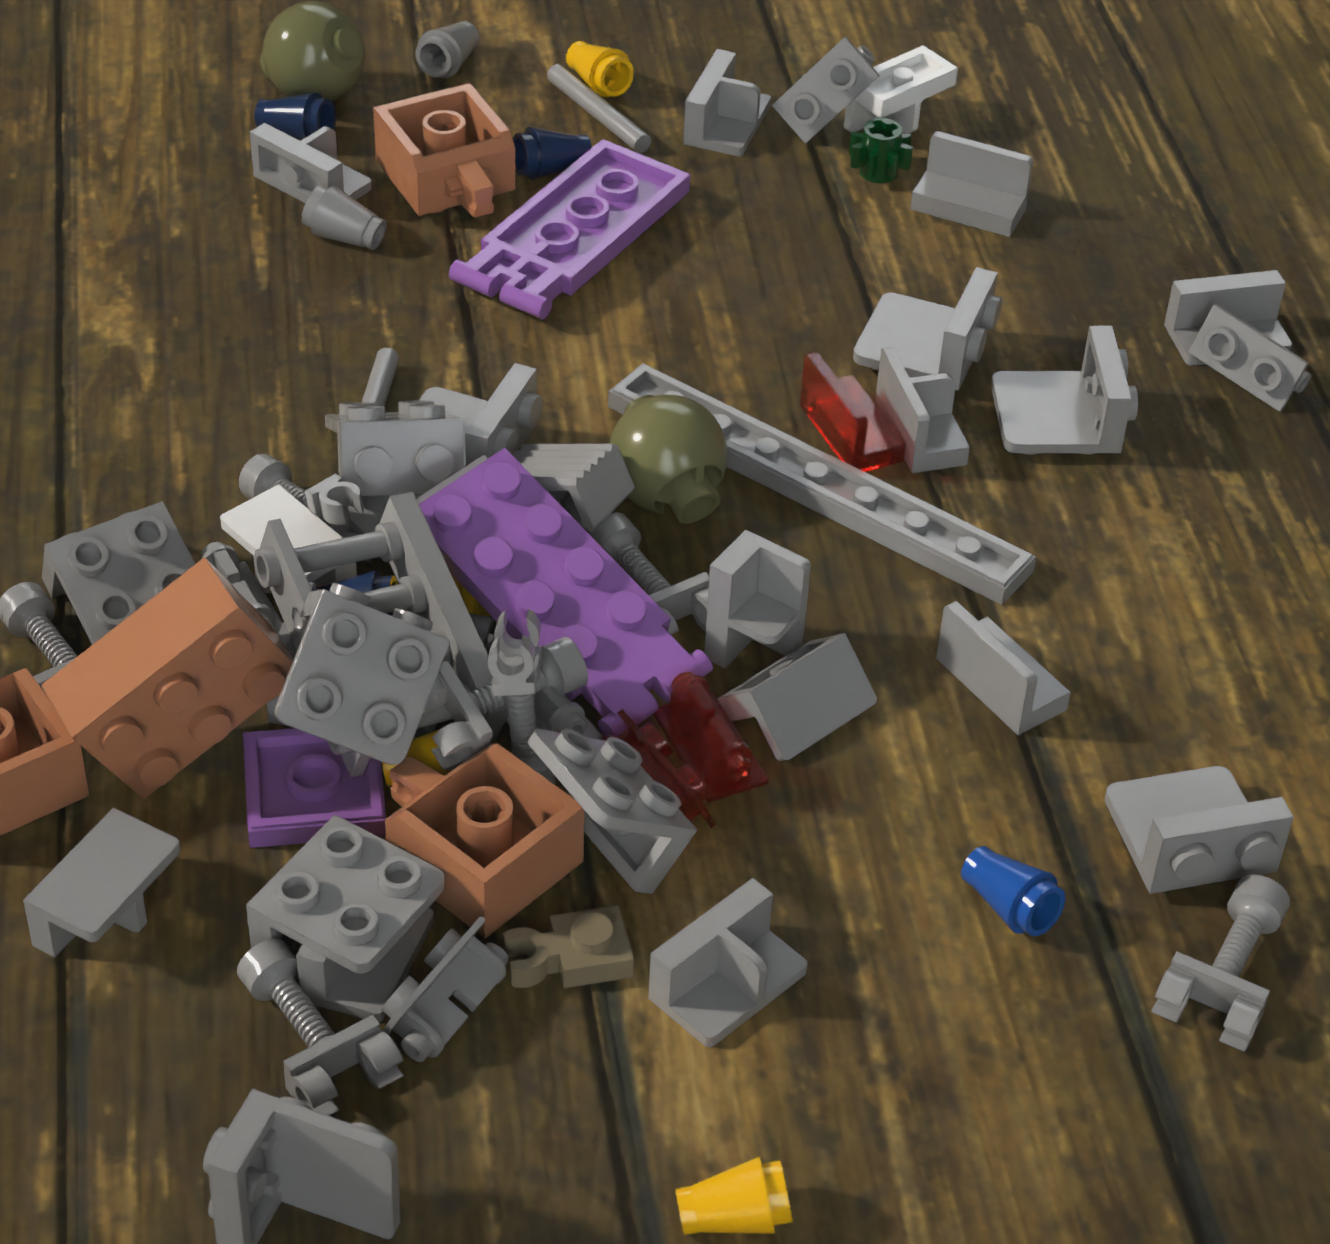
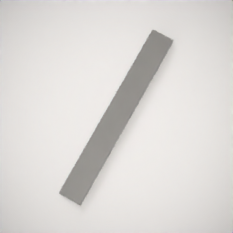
(849, 494)

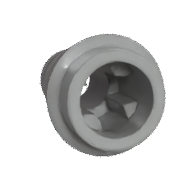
(446, 48)
(341, 218)

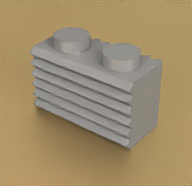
(581, 477)

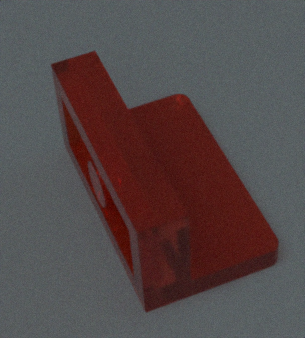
(848, 418)

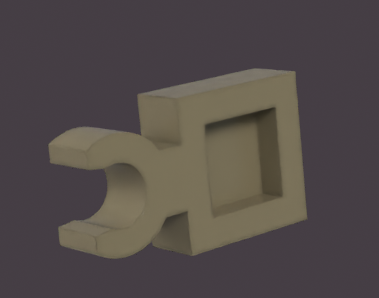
(580, 946)

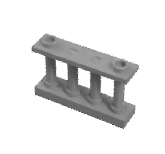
(422, 589)

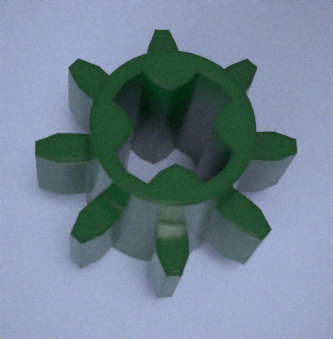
(880, 150)

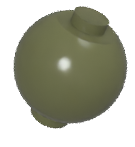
(313, 51)
(672, 455)

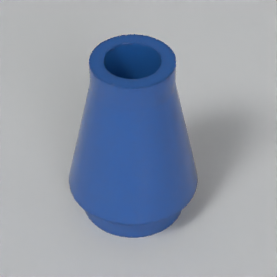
(1017, 892)

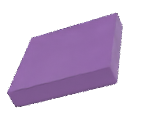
(301, 784)

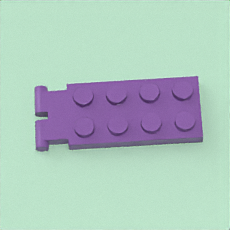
(572, 228)
(527, 552)

